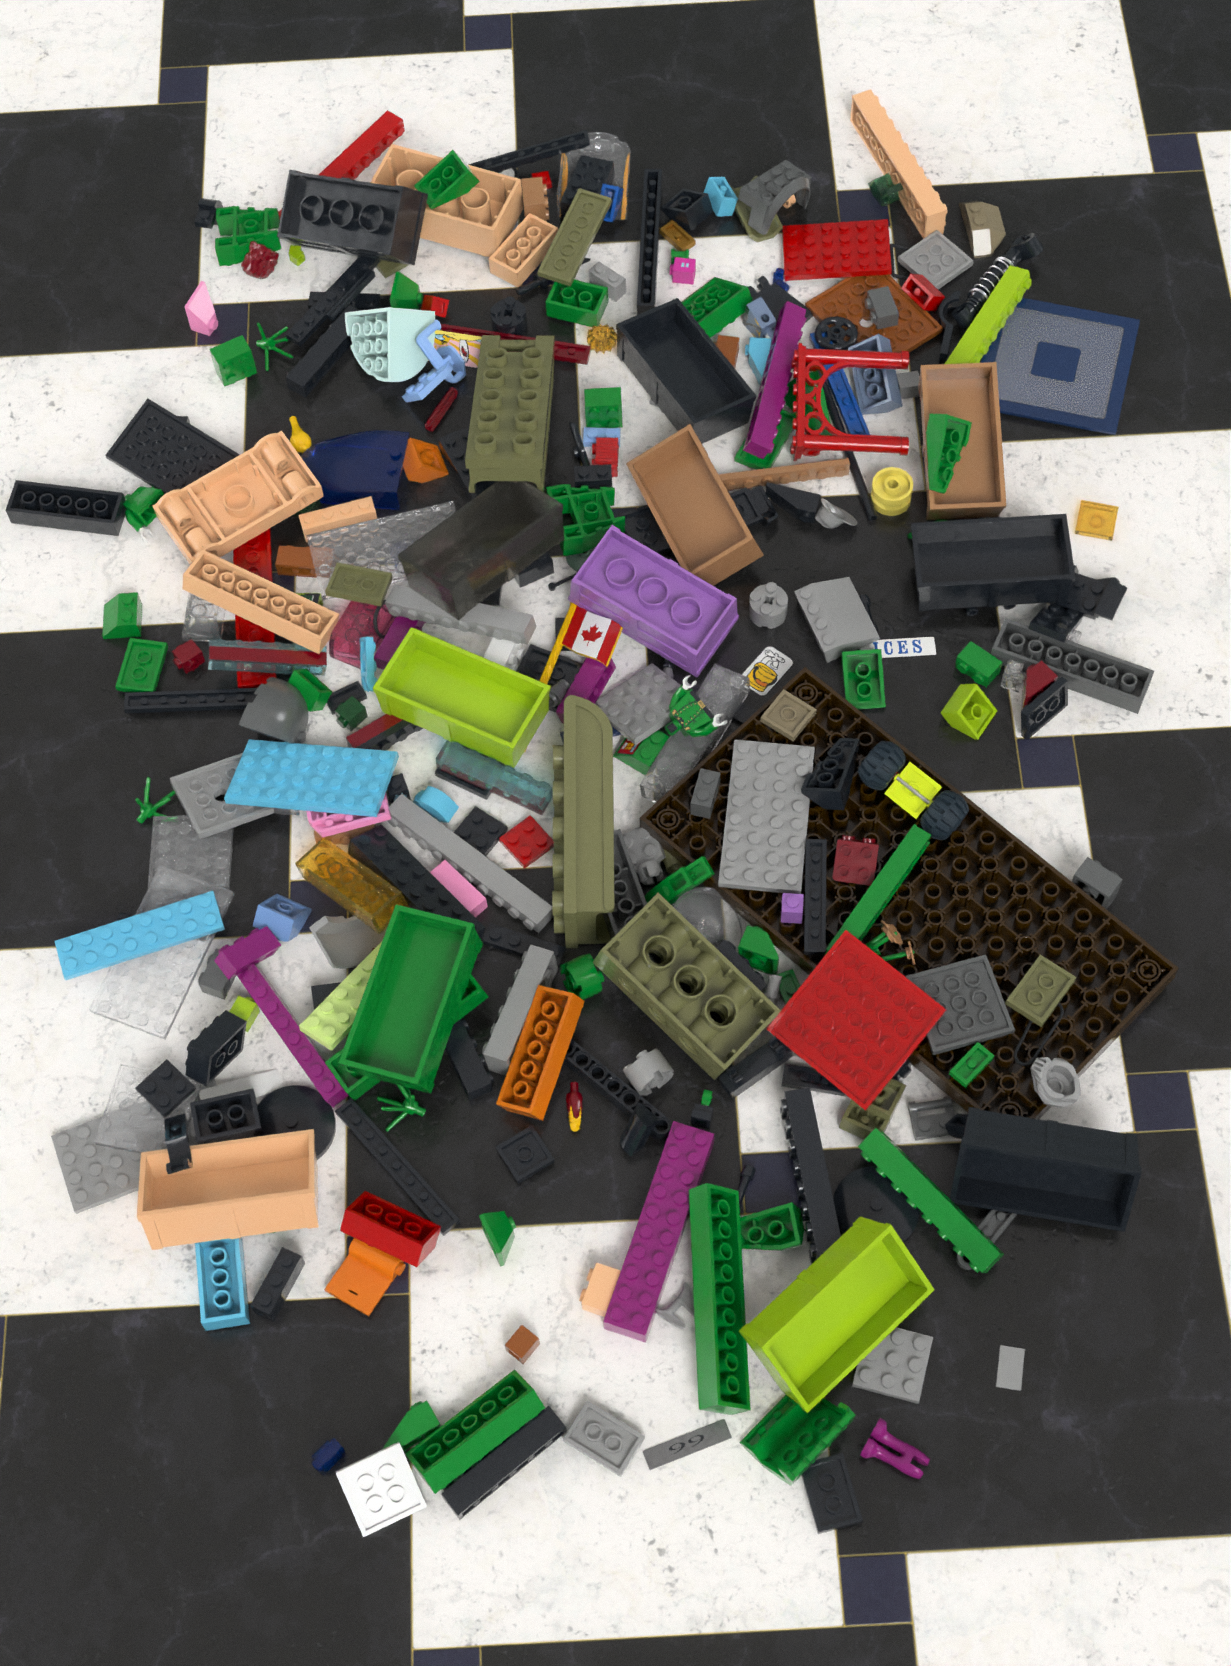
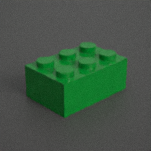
(577, 303)

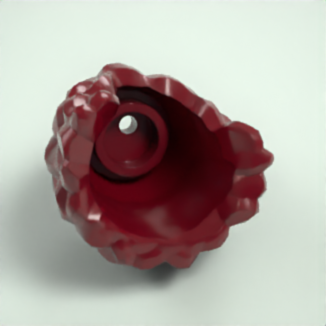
(259, 261)

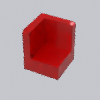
(436, 304)

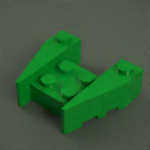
(245, 227)
(590, 515)

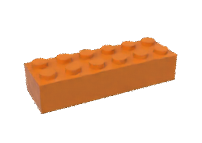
(540, 1052)

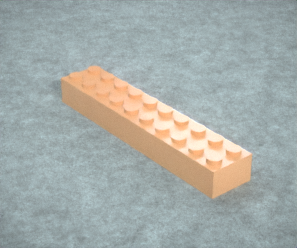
(894, 157)

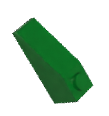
(414, 1426)

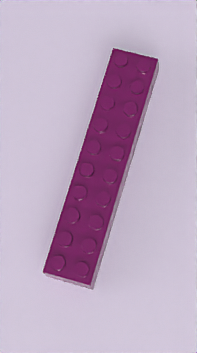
(658, 1232)

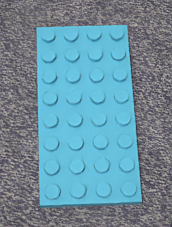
(312, 777)

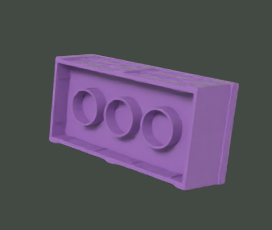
(654, 601)

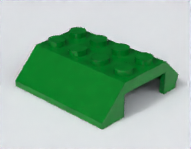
(793, 1439)

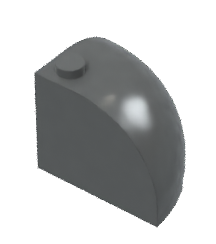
(277, 712)

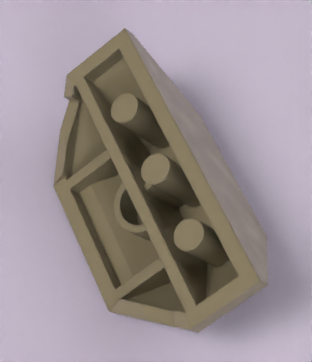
(983, 227)

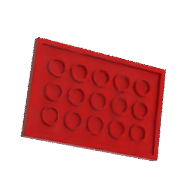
(836, 250)

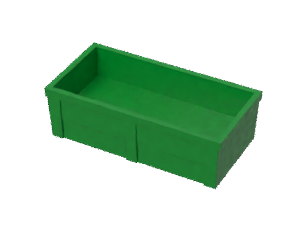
(412, 998)

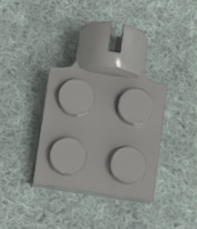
(645, 855)

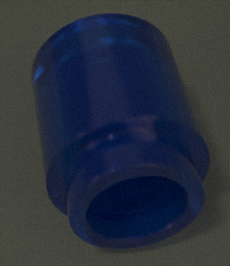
(327, 1455)

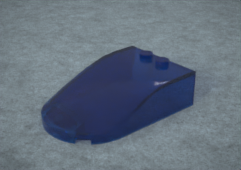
(359, 467)

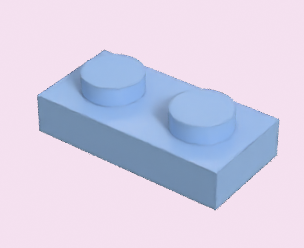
(590, 434)

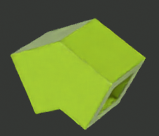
(296, 255)

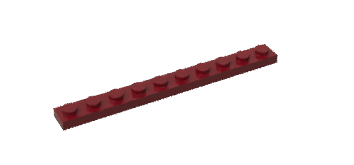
(562, 351)

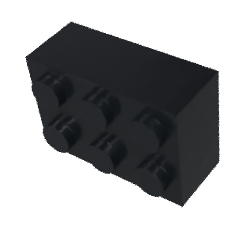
(215, 1048)
(226, 1117)

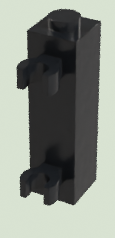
(754, 1067)

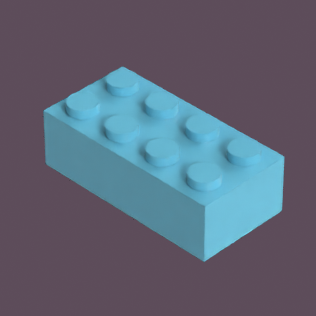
(222, 1283)

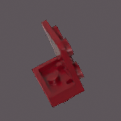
(855, 860)

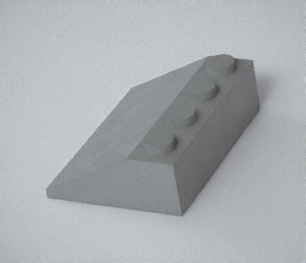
(836, 616)

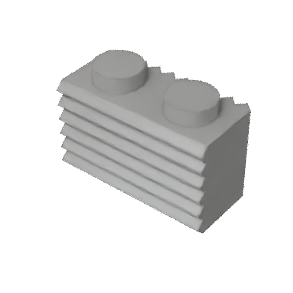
(605, 277)

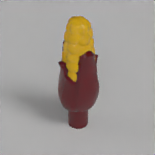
(574, 1105)

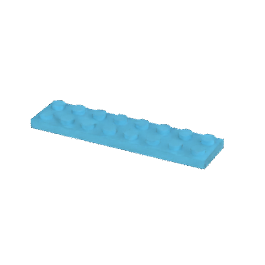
(139, 935)

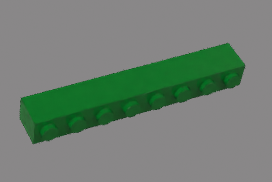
(930, 1199)

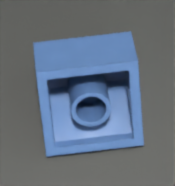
(281, 916)

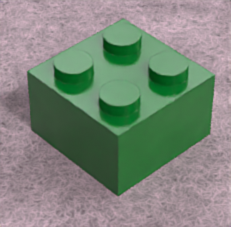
(233, 360)
(603, 407)

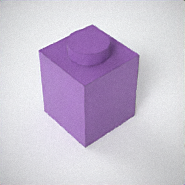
(792, 908)

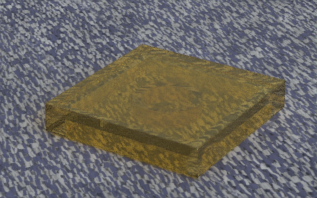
(1096, 520)

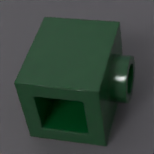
(350, 713)

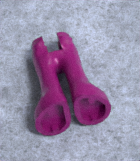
(907, 1451)

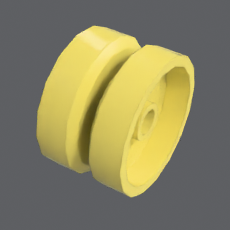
(891, 491)

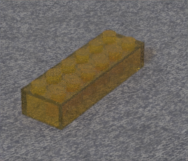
(350, 884)

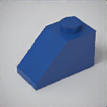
(616, 194)

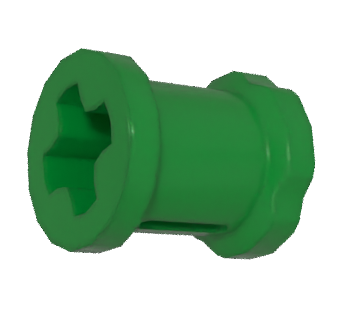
(681, 254)

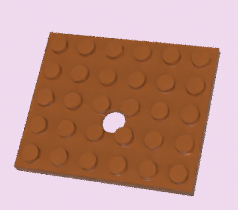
(847, 301)

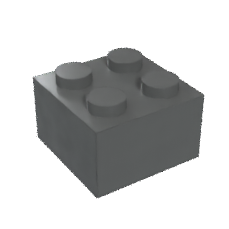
(1097, 882)

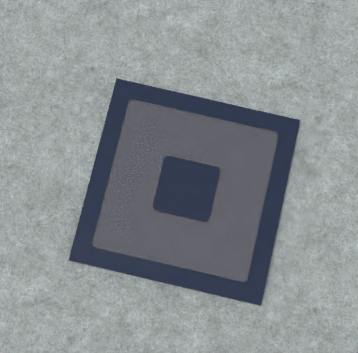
(1063, 364)

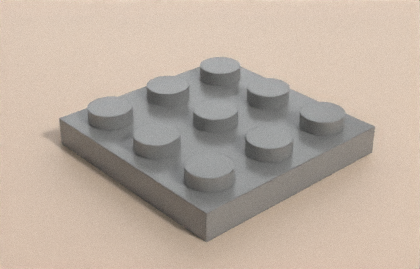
(936, 259)
(896, 1366)

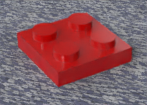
(527, 842)

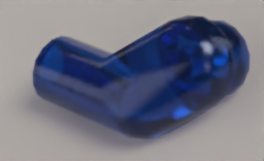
(778, 278)

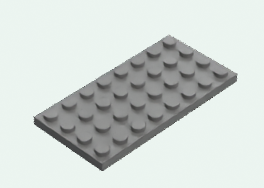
(766, 817)
(98, 1172)

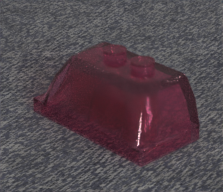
(355, 624)

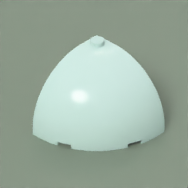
(387, 341)

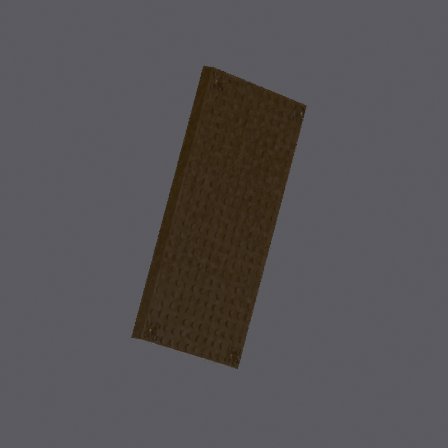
(959, 902)

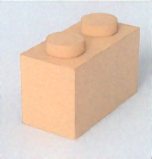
(600, 1289)

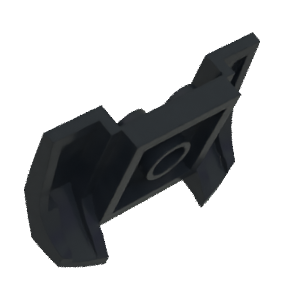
(754, 506)
(1094, 597)

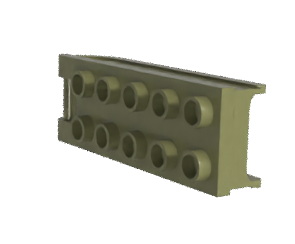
(511, 411)
(583, 825)

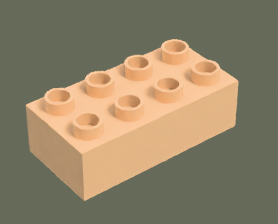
(470, 222)

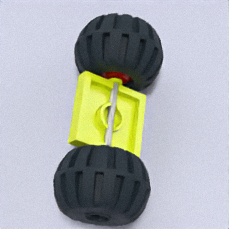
(913, 790)

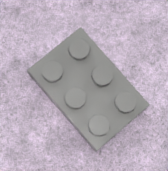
(604, 1438)

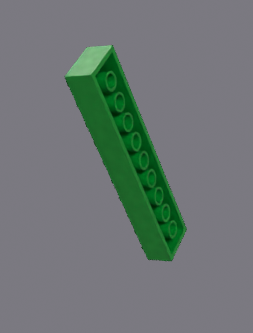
(719, 1300)

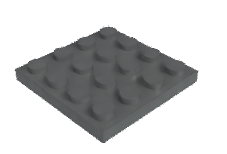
(971, 1001)

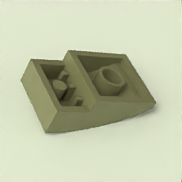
(878, 1115)

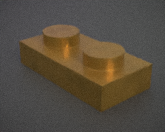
(677, 236)

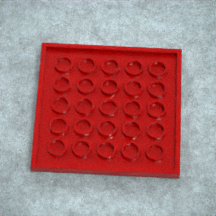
(856, 1020)

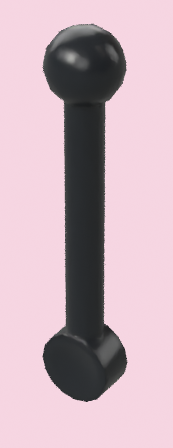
(552, 586)

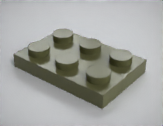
(359, 584)
(1040, 990)

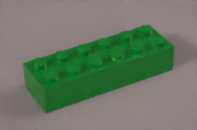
(475, 1431)

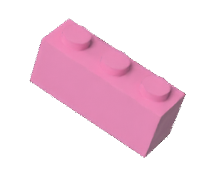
(460, 888)

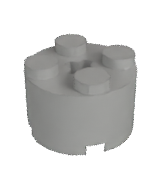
(768, 605)
(648, 1071)

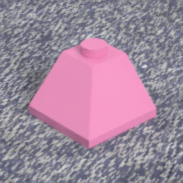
(201, 311)

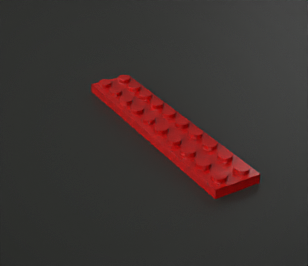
(256, 558)

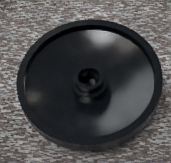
(299, 1109)
(872, 1197)

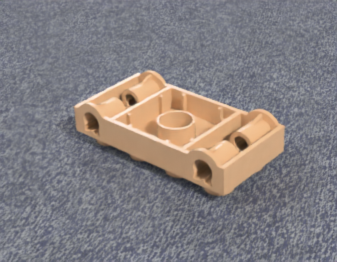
(239, 499)

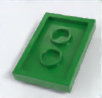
(141, 666)

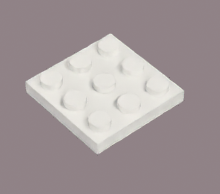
(381, 1489)

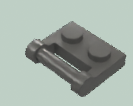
(930, 1125)

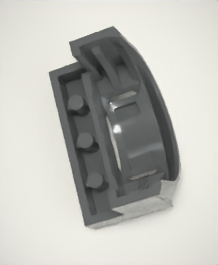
(781, 181)

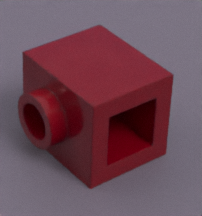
(188, 656)

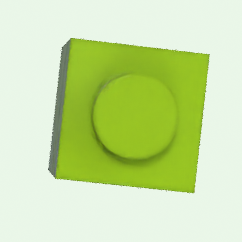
(246, 1009)

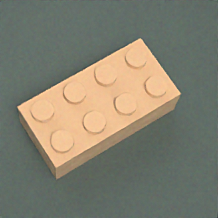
(522, 250)

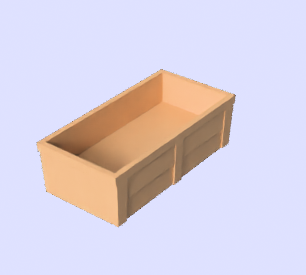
(230, 1190)

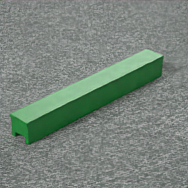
(885, 885)

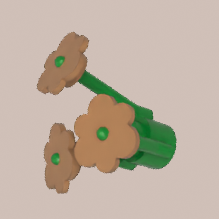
(894, 936)

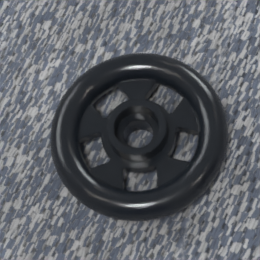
(838, 338)

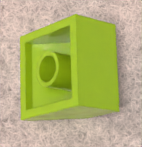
(969, 710)

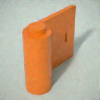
(365, 1273)

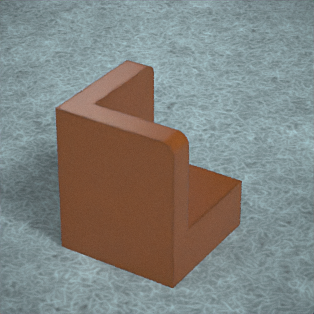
(522, 1344)

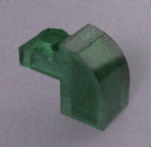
(884, 190)

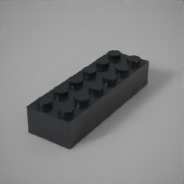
(66, 508)

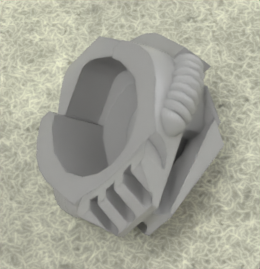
(1055, 1081)

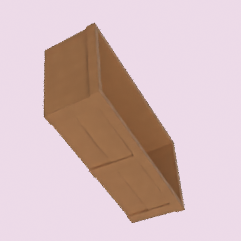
(978, 478)
(694, 507)

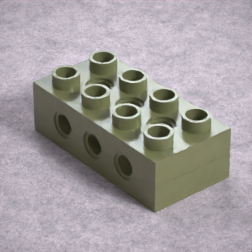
(691, 960)

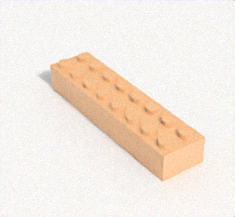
(260, 601)

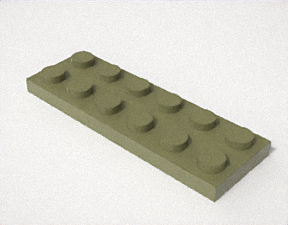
(574, 237)

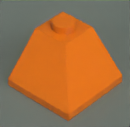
(423, 462)

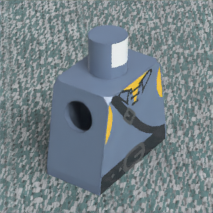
(759, 319)

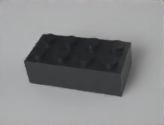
(588, 175)

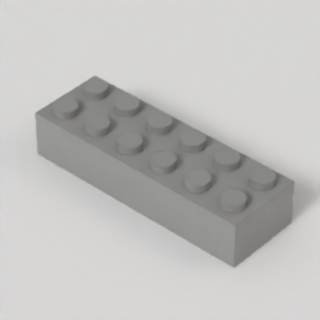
(537, 968)

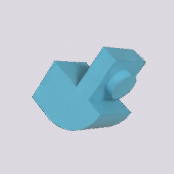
(436, 804)

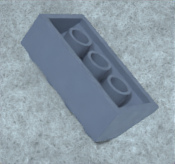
(876, 387)

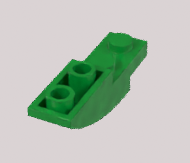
(682, 881)

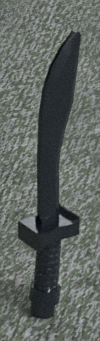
(538, 281)

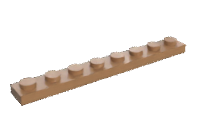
(786, 474)

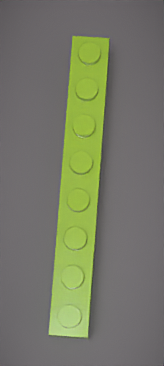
(991, 317)

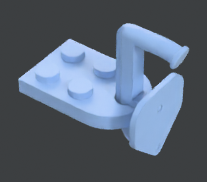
(444, 361)

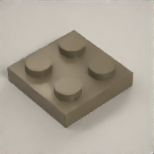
(788, 715)

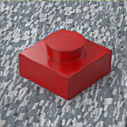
(545, 178)

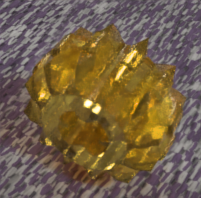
(602, 338)

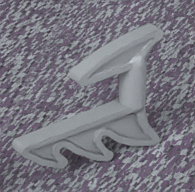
(684, 1299)

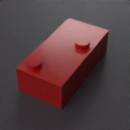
(390, 1228)

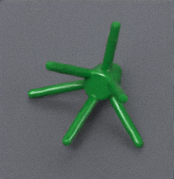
(268, 343)
(148, 809)
(409, 1106)

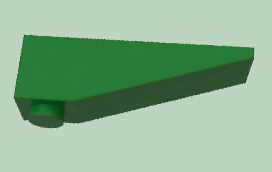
(814, 423)
(945, 440)
(773, 1228)

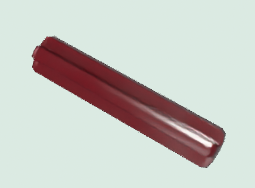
(441, 409)

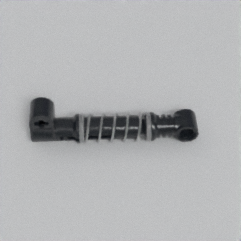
(1022, 248)

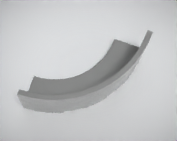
(345, 940)

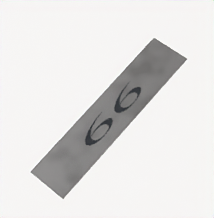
(687, 1444)

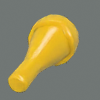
(299, 439)

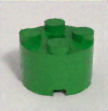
(582, 976)

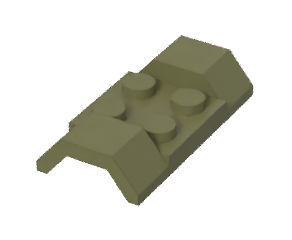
(743, 212)

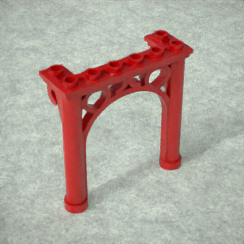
(813, 442)

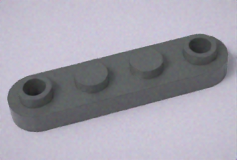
(993, 1227)

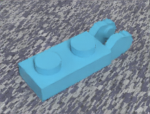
(367, 663)

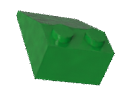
(447, 180)
(863, 678)

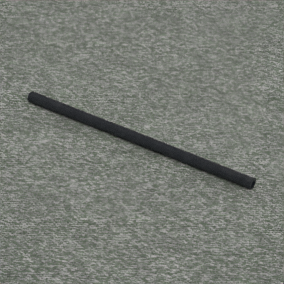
(854, 468)

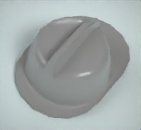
(833, 516)

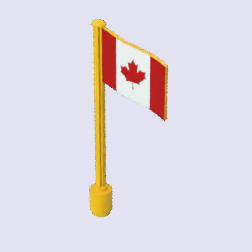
(585, 635)

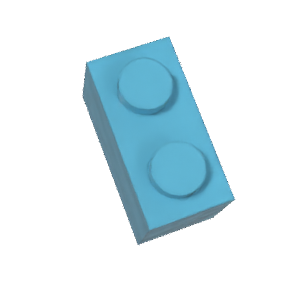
(721, 196)

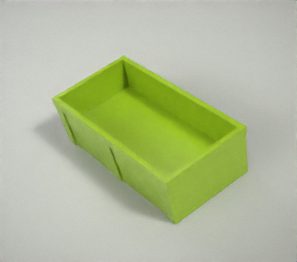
(462, 697)
(837, 1311)

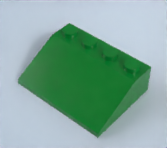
(717, 304)

